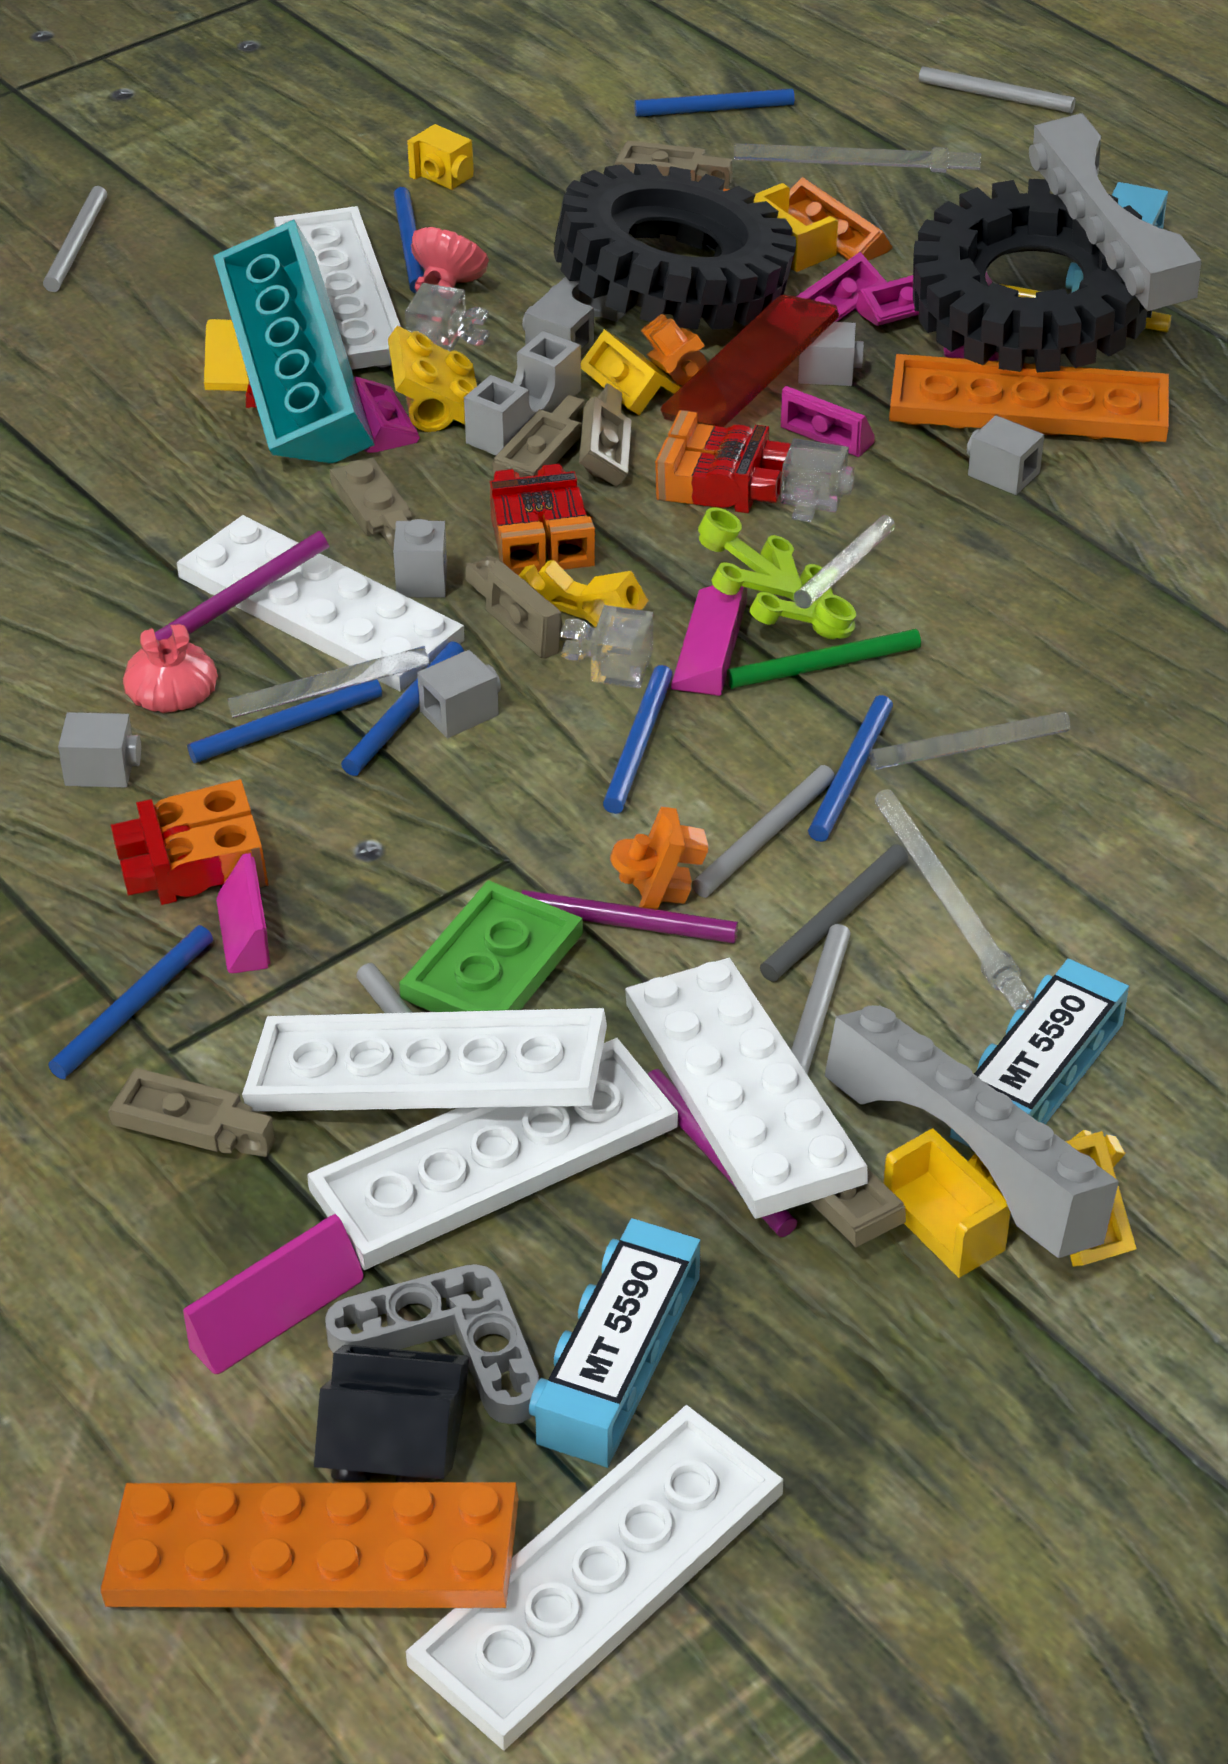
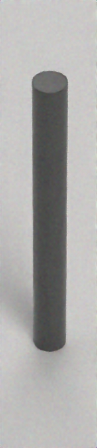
(833, 913)

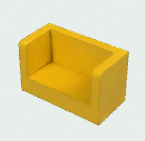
(813, 242)
(948, 1202)

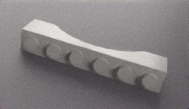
(1150, 260)
(1046, 1182)

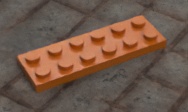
(1052, 403)
(313, 1545)

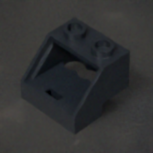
(390, 1414)

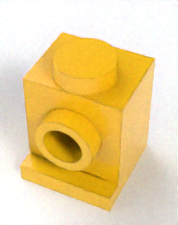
(441, 157)

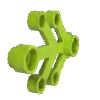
(773, 574)

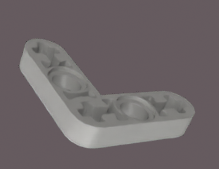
(464, 1318)

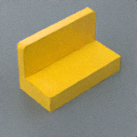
(626, 370)

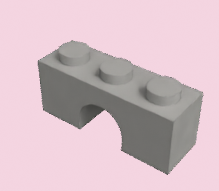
(567, 314)
(544, 377)

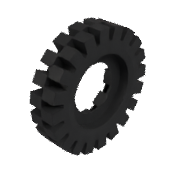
(736, 284)
(990, 319)

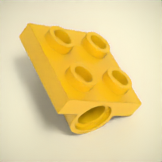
(430, 379)

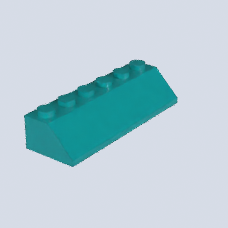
(292, 347)

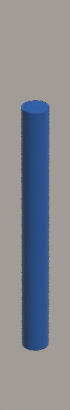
(714, 102)
(407, 227)
(283, 720)
(391, 720)
(637, 739)
(850, 769)
(130, 1002)

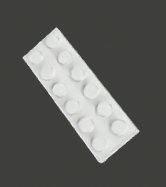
(352, 282)
(320, 600)
(427, 1060)
(745, 1088)
(485, 1160)
(596, 1576)

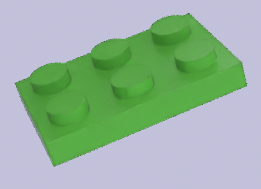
(492, 954)

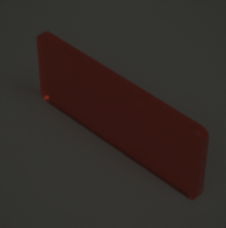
(751, 360)

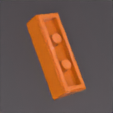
(855, 233)

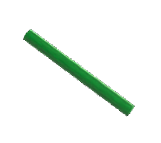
(823, 658)

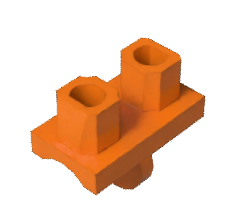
(674, 349)
(653, 859)

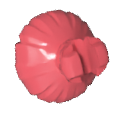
(447, 257)
(169, 672)

